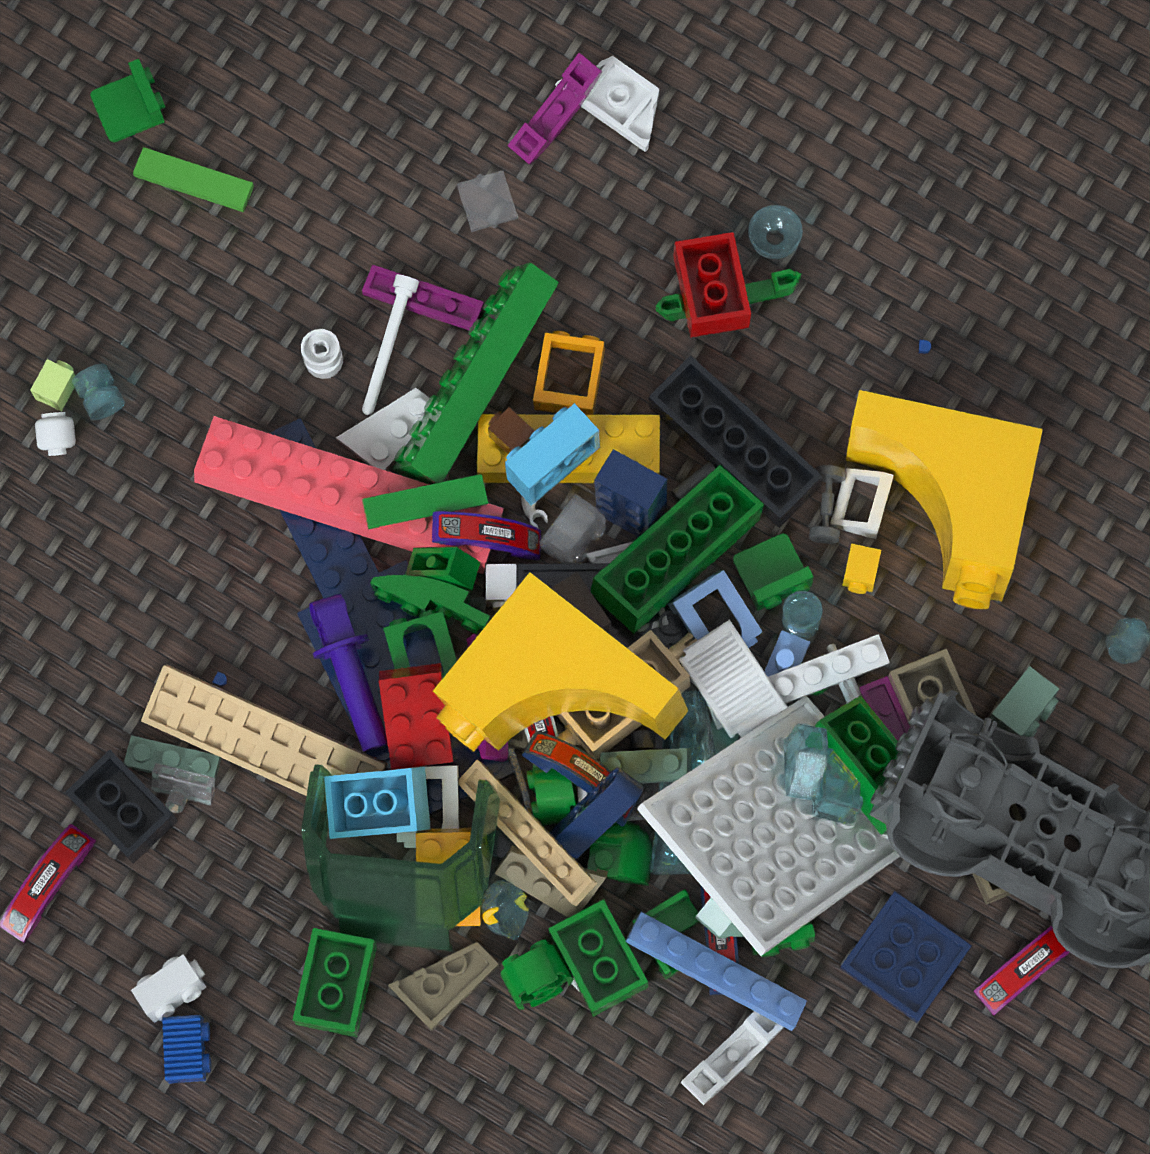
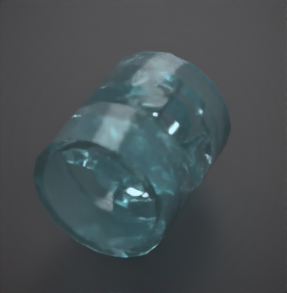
(98, 392)
(802, 614)

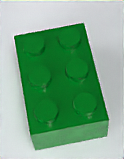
(598, 958)
(335, 982)

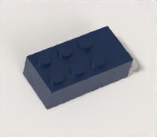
(630, 494)

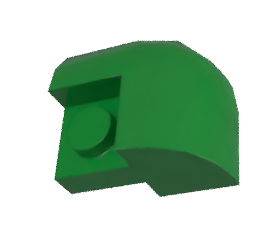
(623, 853)

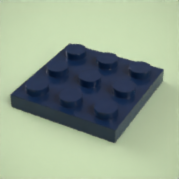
(905, 957)

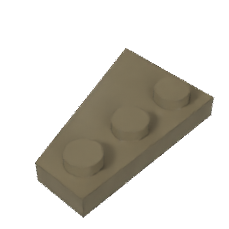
(525, 875)
(444, 985)

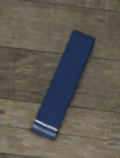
(597, 812)

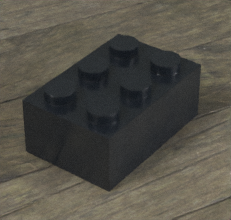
(121, 806)

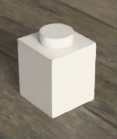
(500, 584)

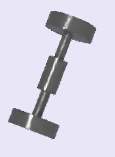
(823, 533)

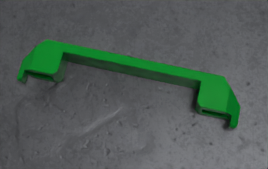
(780, 285)

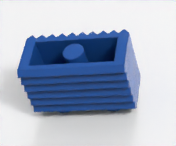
(185, 1049)

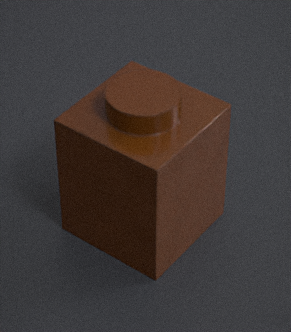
(509, 430)

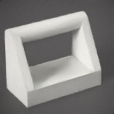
(870, 528)

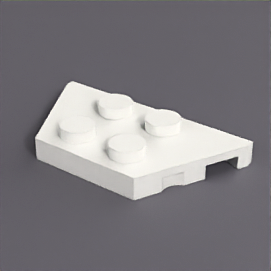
(623, 101)

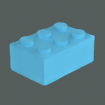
(552, 453)
(377, 803)

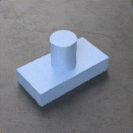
(787, 653)

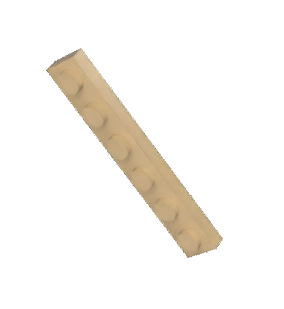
(532, 837)

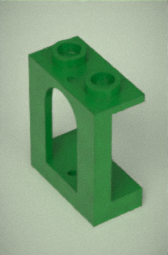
(428, 619)

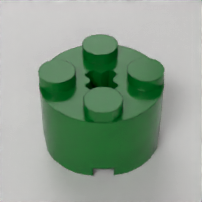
(554, 795)
(535, 975)

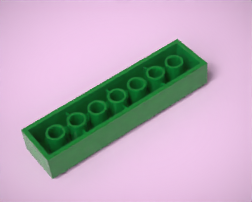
(475, 374)

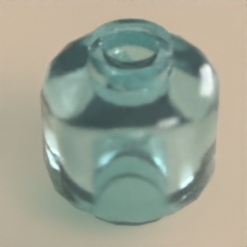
(1128, 640)

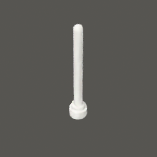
(404, 288)

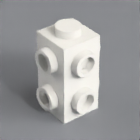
(170, 987)

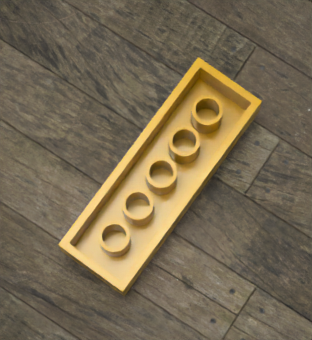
(629, 434)

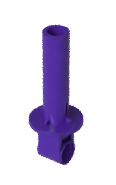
(341, 645)

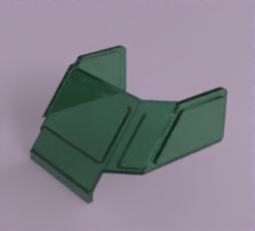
(399, 898)

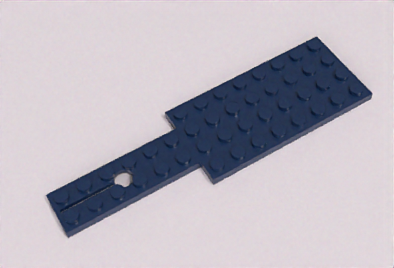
(344, 567)

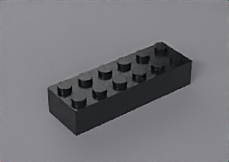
(735, 438)

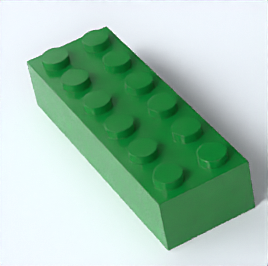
(676, 549)

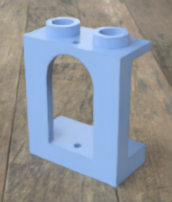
(719, 580)

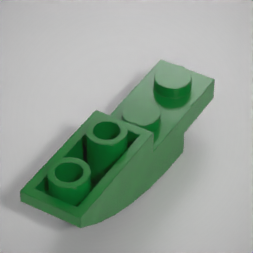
(422, 593)

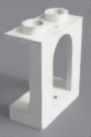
(450, 797)

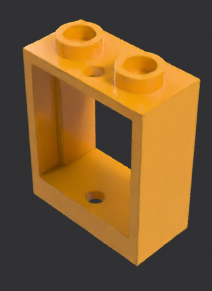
(555, 401)

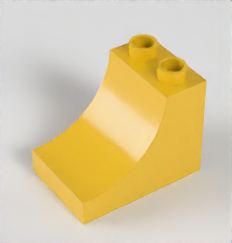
(964, 473)
(544, 661)

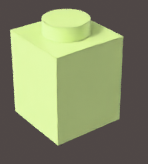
(54, 384)

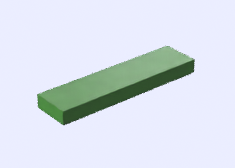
(193, 179)

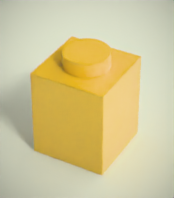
(861, 569)

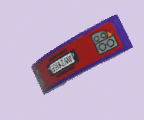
(486, 532)

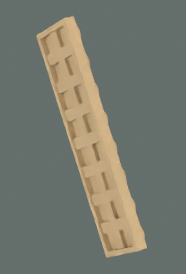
(248, 732)

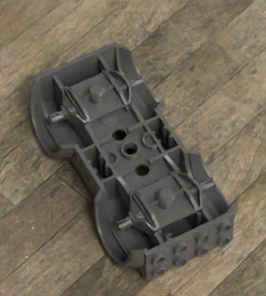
(951, 817)

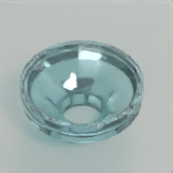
(779, 219)

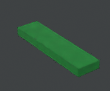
(424, 500)

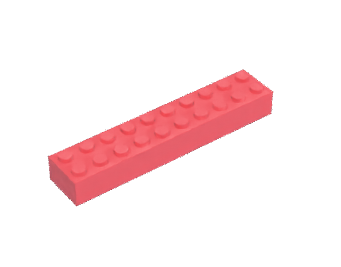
(313, 484)

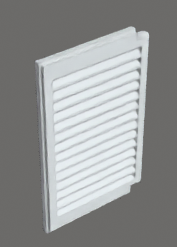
(732, 680)

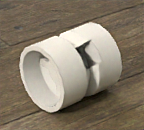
(322, 353)

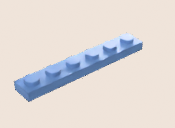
(716, 971)

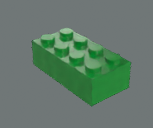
(863, 746)

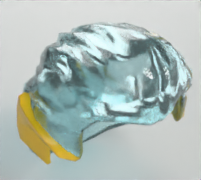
(504, 909)

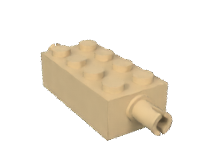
(603, 730)

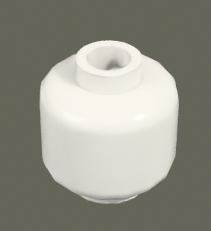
(55, 433)

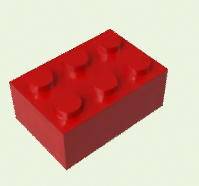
(712, 284)
(410, 717)

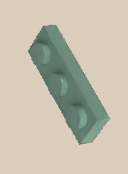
(144, 753)
(650, 765)

